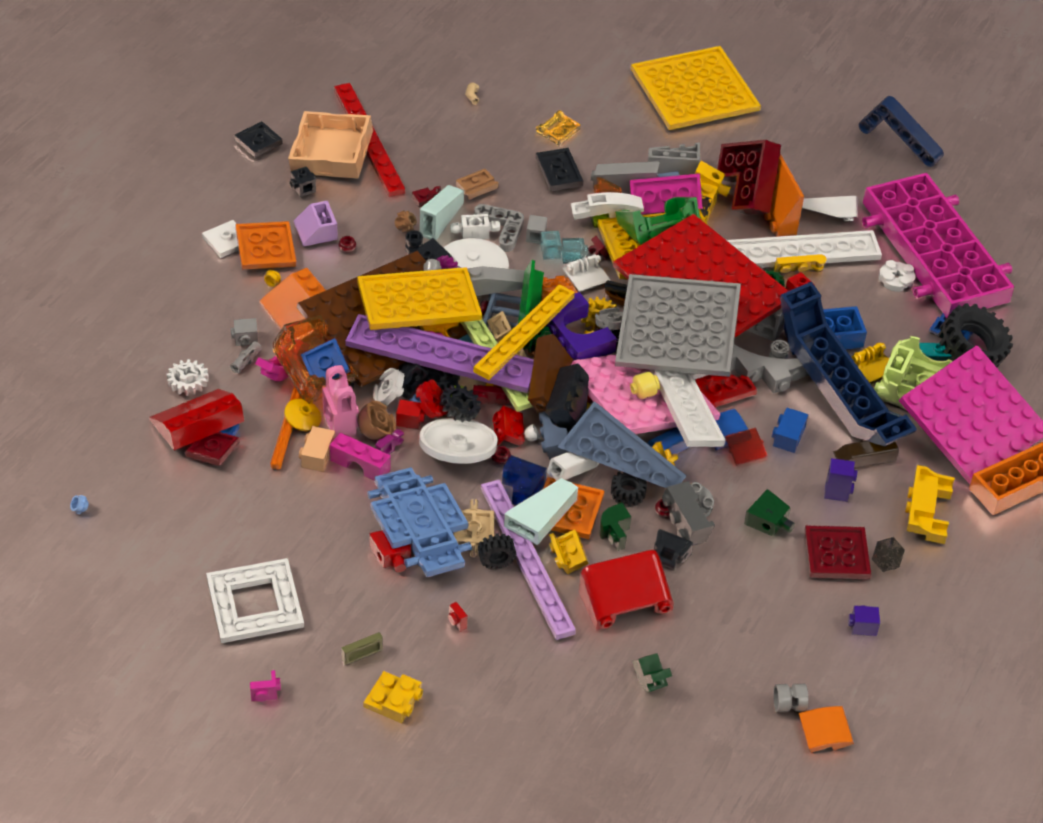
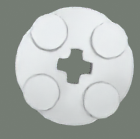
(904, 271)
(389, 387)

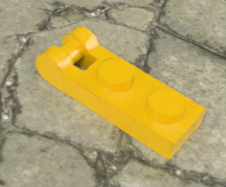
(800, 263)

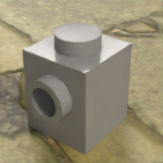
(244, 331)

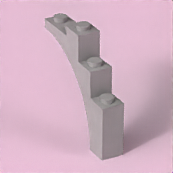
(773, 371)

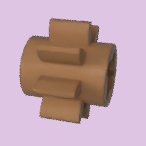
(405, 221)

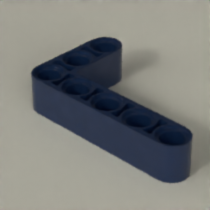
(905, 127)

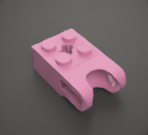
(339, 403)

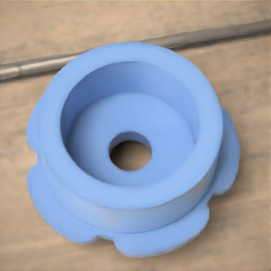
(79, 504)

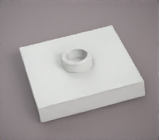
(222, 239)

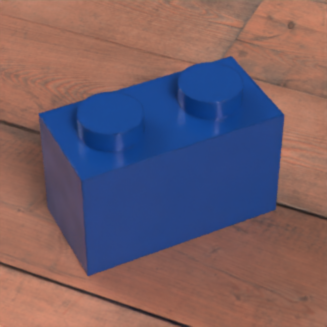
(790, 430)

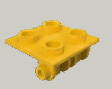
(871, 361)

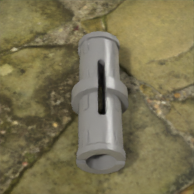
(239, 364)

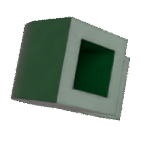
(614, 523)
(651, 673)

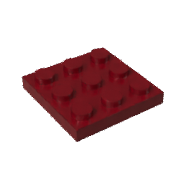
(837, 552)

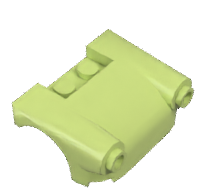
(906, 370)

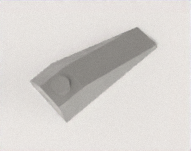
(495, 280)

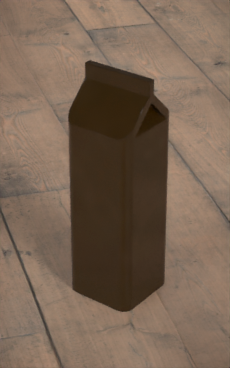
(867, 453)

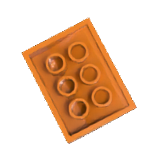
(786, 203)
(283, 299)

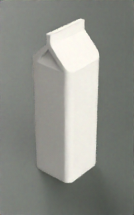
(569, 465)

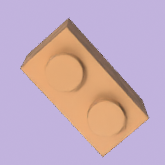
(316, 449)

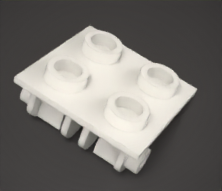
(586, 273)

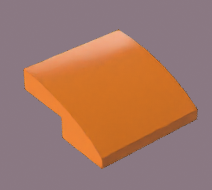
(826, 728)

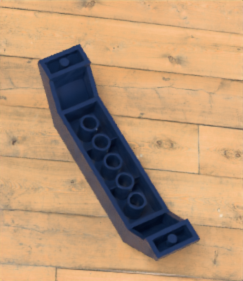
(836, 371)

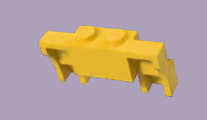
(922, 504)

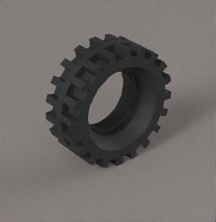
(980, 323)

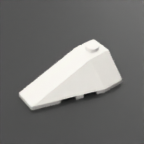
(840, 207)

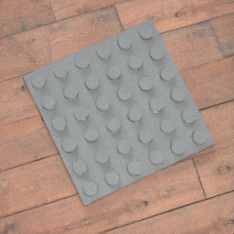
(678, 325)

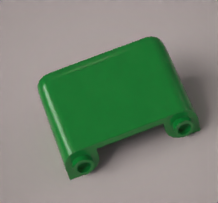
(645, 228)

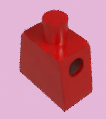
(386, 555)

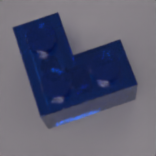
(524, 478)

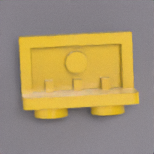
(568, 551)

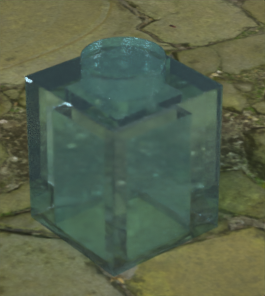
(551, 245)
(573, 249)

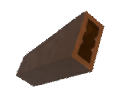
(548, 359)

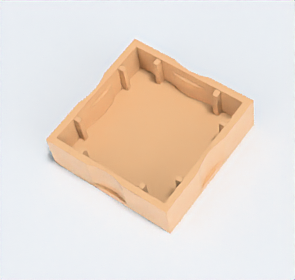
(331, 144)

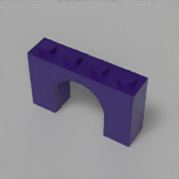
(581, 345)

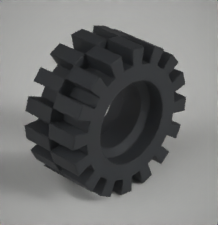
(628, 496)
(497, 551)

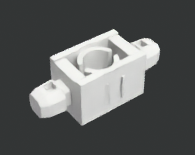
(475, 226)

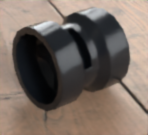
(413, 240)

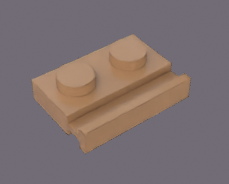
(477, 183)

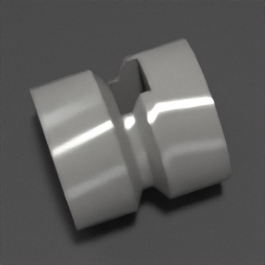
(790, 697)

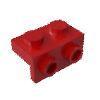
(509, 426)

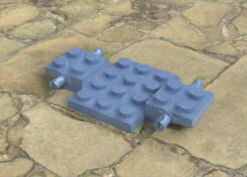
(421, 518)

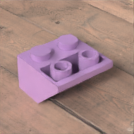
(316, 224)

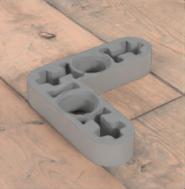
(514, 222)

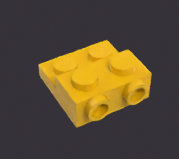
(394, 696)

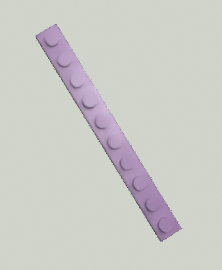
(530, 565)

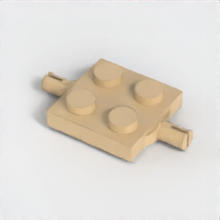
(479, 526)

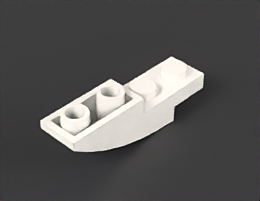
(606, 203)

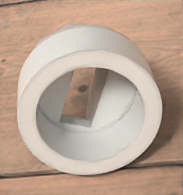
(531, 433)

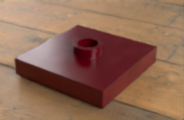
(213, 448)

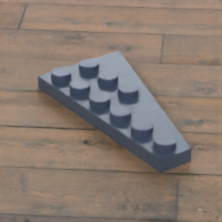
(611, 443)

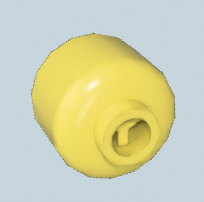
(645, 385)

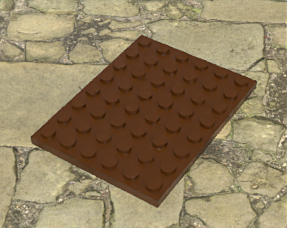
(340, 308)

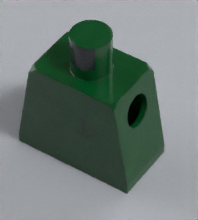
(769, 514)

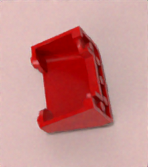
(623, 587)

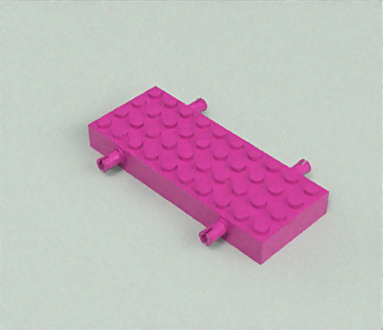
(937, 244)

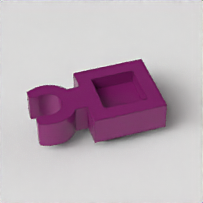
(389, 442)

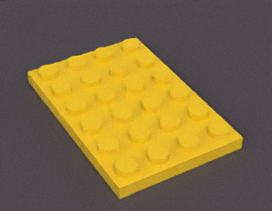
(418, 298)

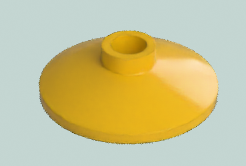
(302, 415)

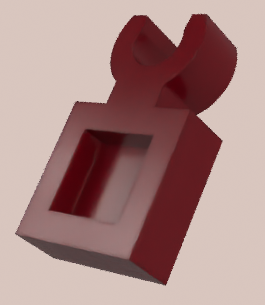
(424, 195)

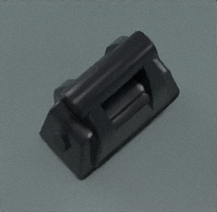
(413, 376)
(672, 547)

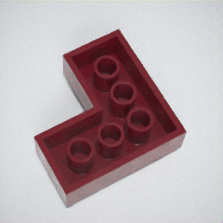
(754, 170)

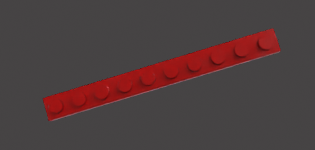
(375, 151)

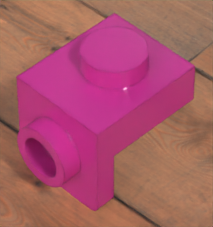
(265, 690)

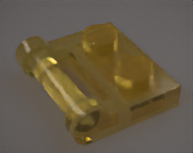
(562, 131)

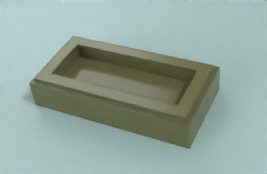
(362, 648)

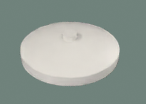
(477, 253)
(458, 441)

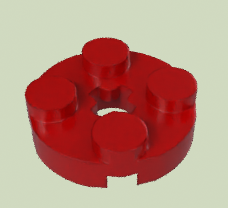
(430, 398)

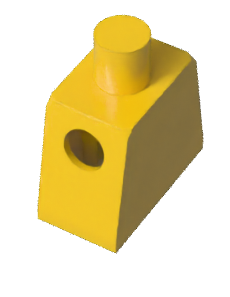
(713, 177)

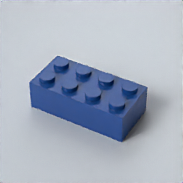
(846, 325)

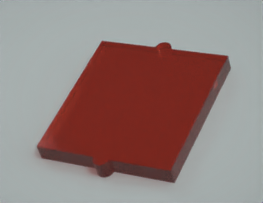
(746, 446)

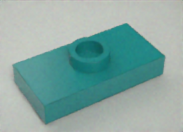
(934, 351)

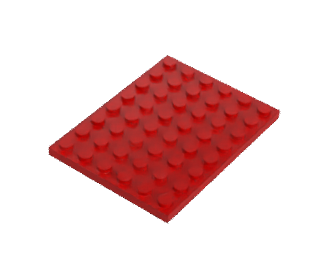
(700, 253)

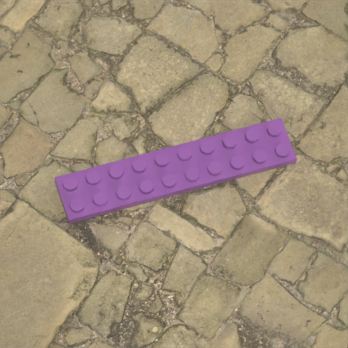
(437, 353)

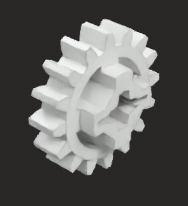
(187, 377)

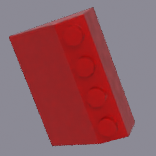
(198, 418)

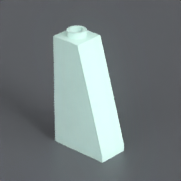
(439, 211)
(541, 511)

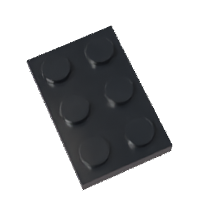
(559, 169)

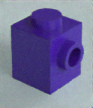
(864, 620)

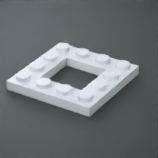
(284, 619)

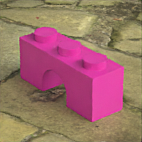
(373, 461)

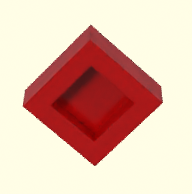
(457, 616)

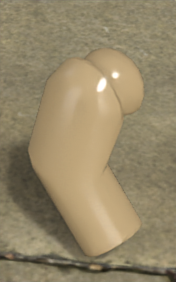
(470, 93)

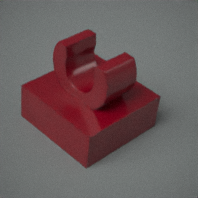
(599, 247)

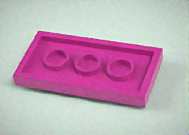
(658, 190)

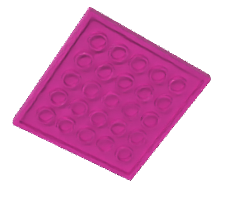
(973, 414)

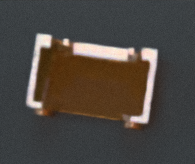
(297, 339)

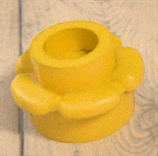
(272, 278)

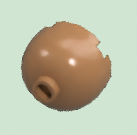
(375, 421)

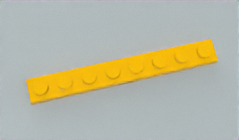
(523, 332)

